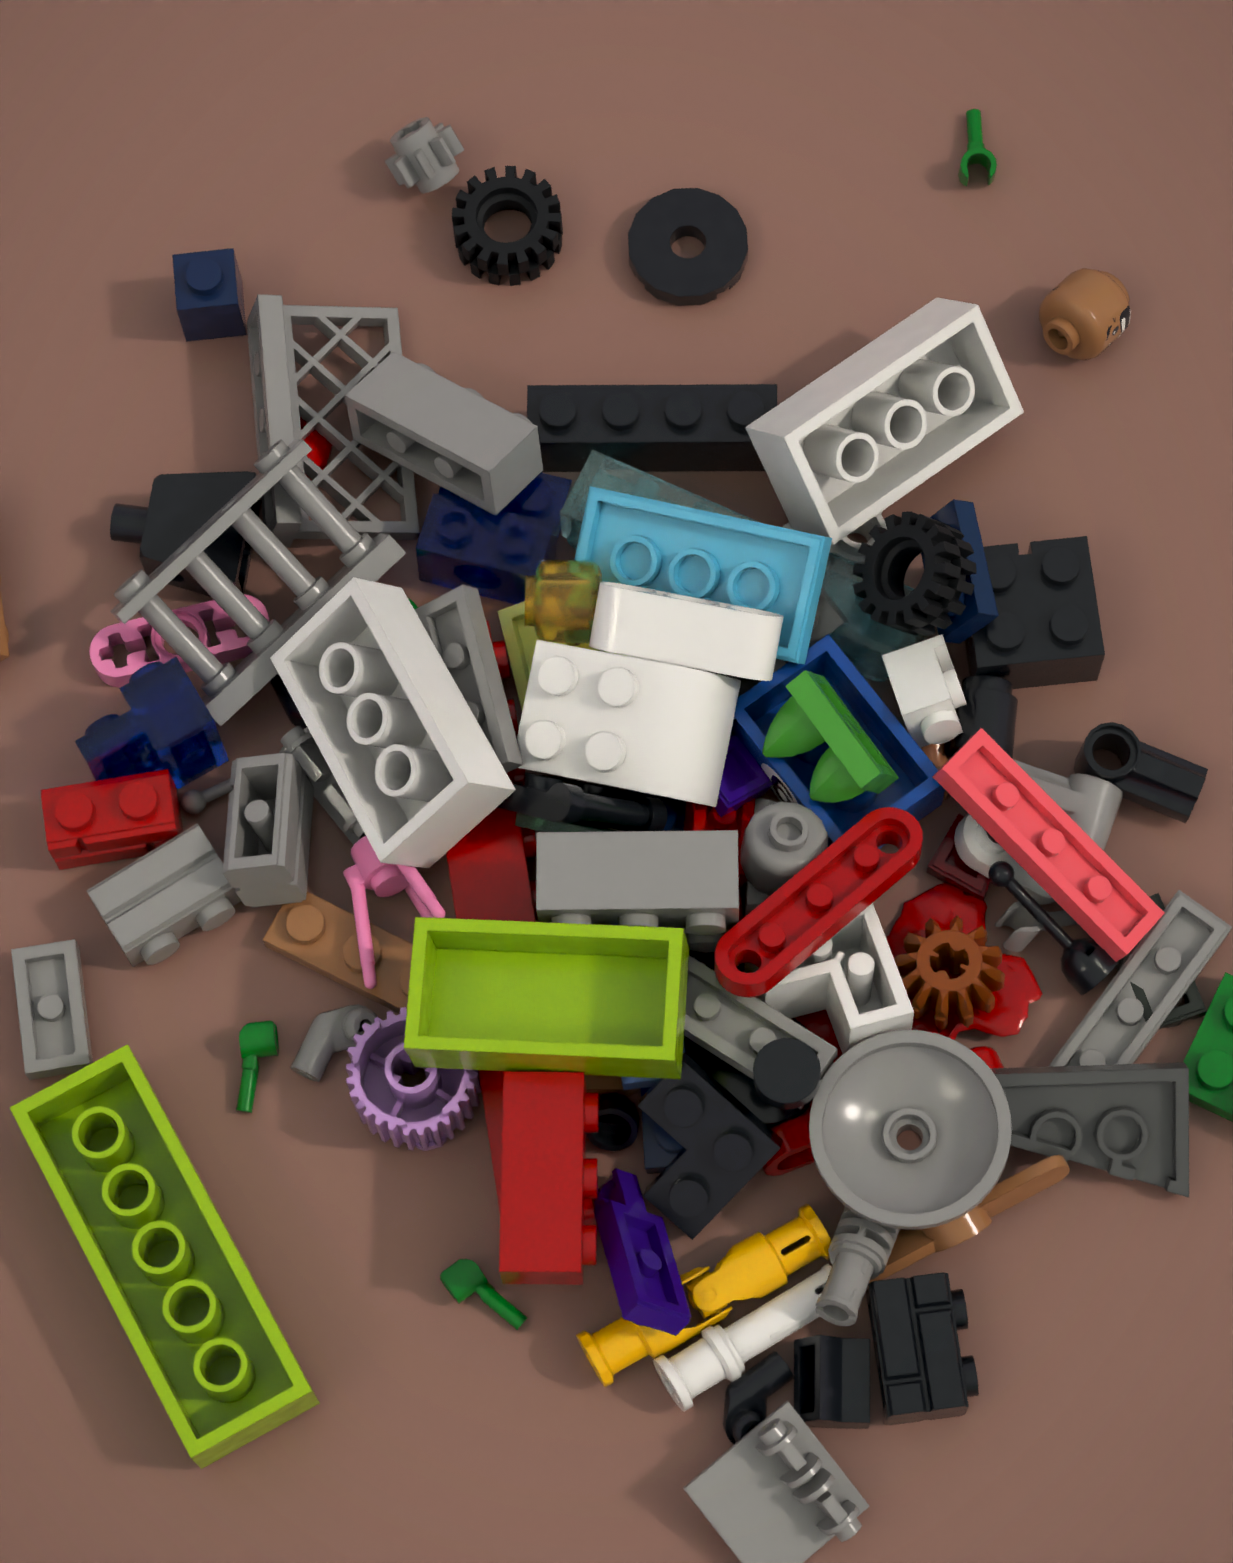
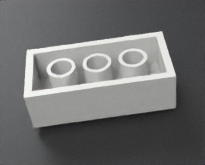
(885, 419)
(391, 724)

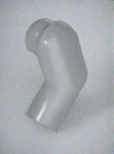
(327, 1035)

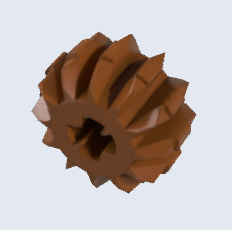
(964, 956)

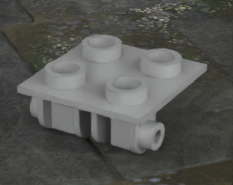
(777, 1493)

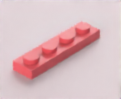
(1049, 845)

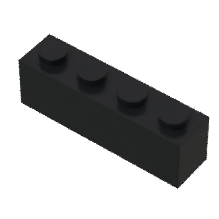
(650, 425)

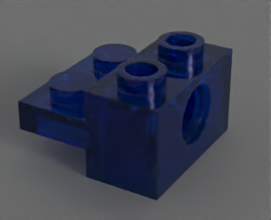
(487, 550)
(159, 732)

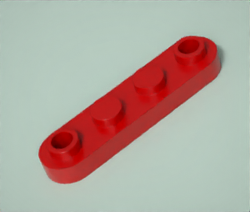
(818, 901)

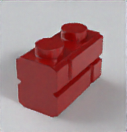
(110, 818)

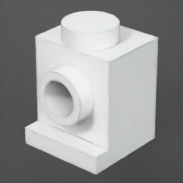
(926, 690)

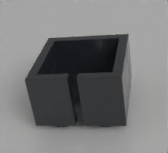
(1046, 616)

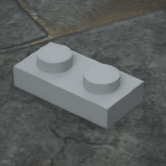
(51, 1009)

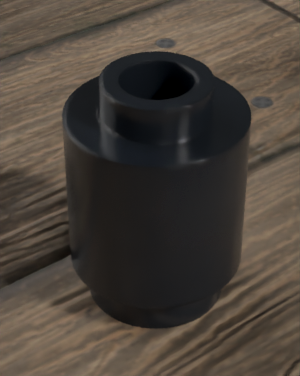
(988, 707)

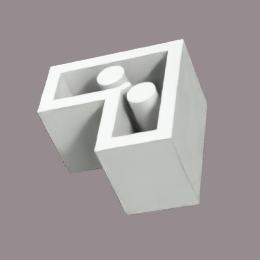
(850, 979)

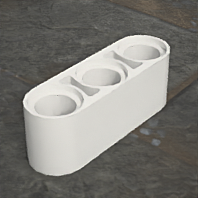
(686, 631)

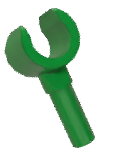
(976, 149)
(255, 1042)
(466, 1278)

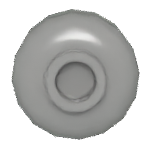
(780, 844)

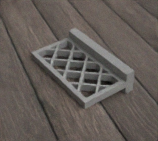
(280, 408)

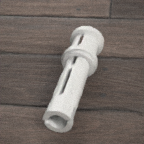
(724, 1351)

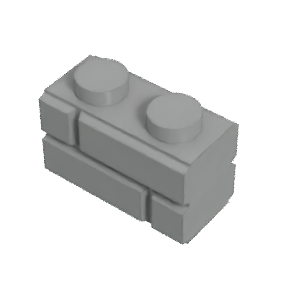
(268, 830)
(165, 897)

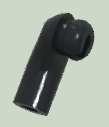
(748, 1395)

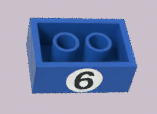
(791, 776)

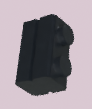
(919, 1348)

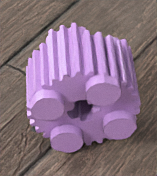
(412, 1115)

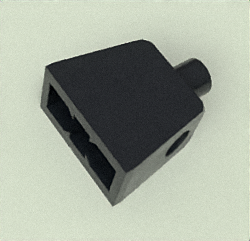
(175, 512)

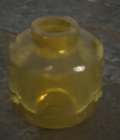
(562, 600)

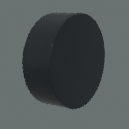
(787, 1073)

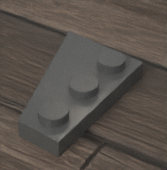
(1106, 1117)

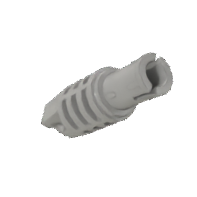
(857, 1256)

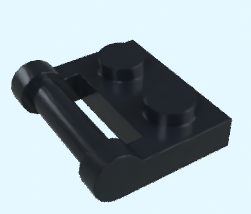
(584, 804)

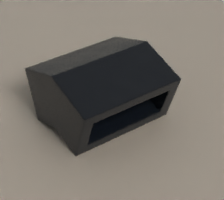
(832, 1381)

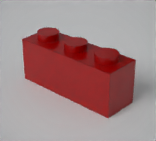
(547, 1178)

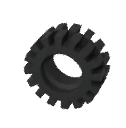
(500, 195)
(940, 583)

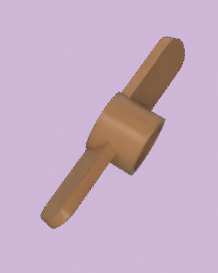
(920, 1243)

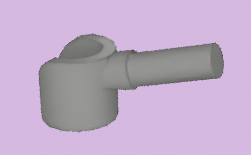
(1026, 926)

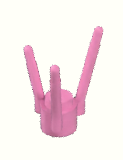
(385, 881)

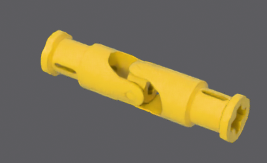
(747, 1271)

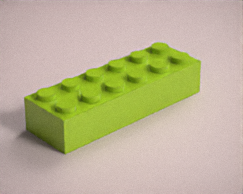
(164, 1257)

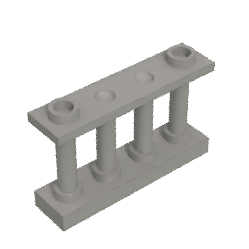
(231, 687)

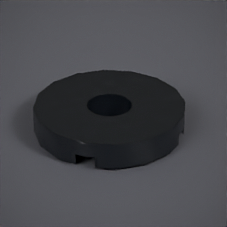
(679, 215)

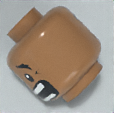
(1086, 312)

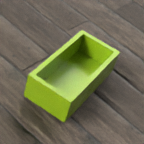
(547, 997)

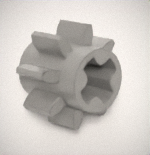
(424, 155)

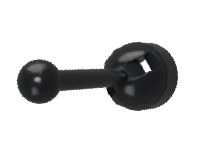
(1082, 959)

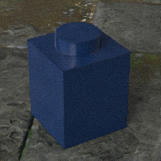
(209, 294)

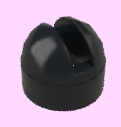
(616, 1123)

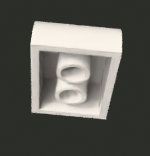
(627, 722)

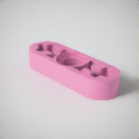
(133, 631)

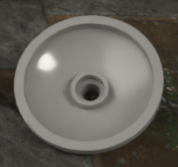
(919, 1086)

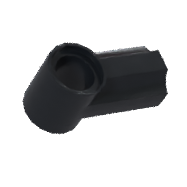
(1146, 774)

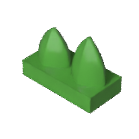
(819, 716)

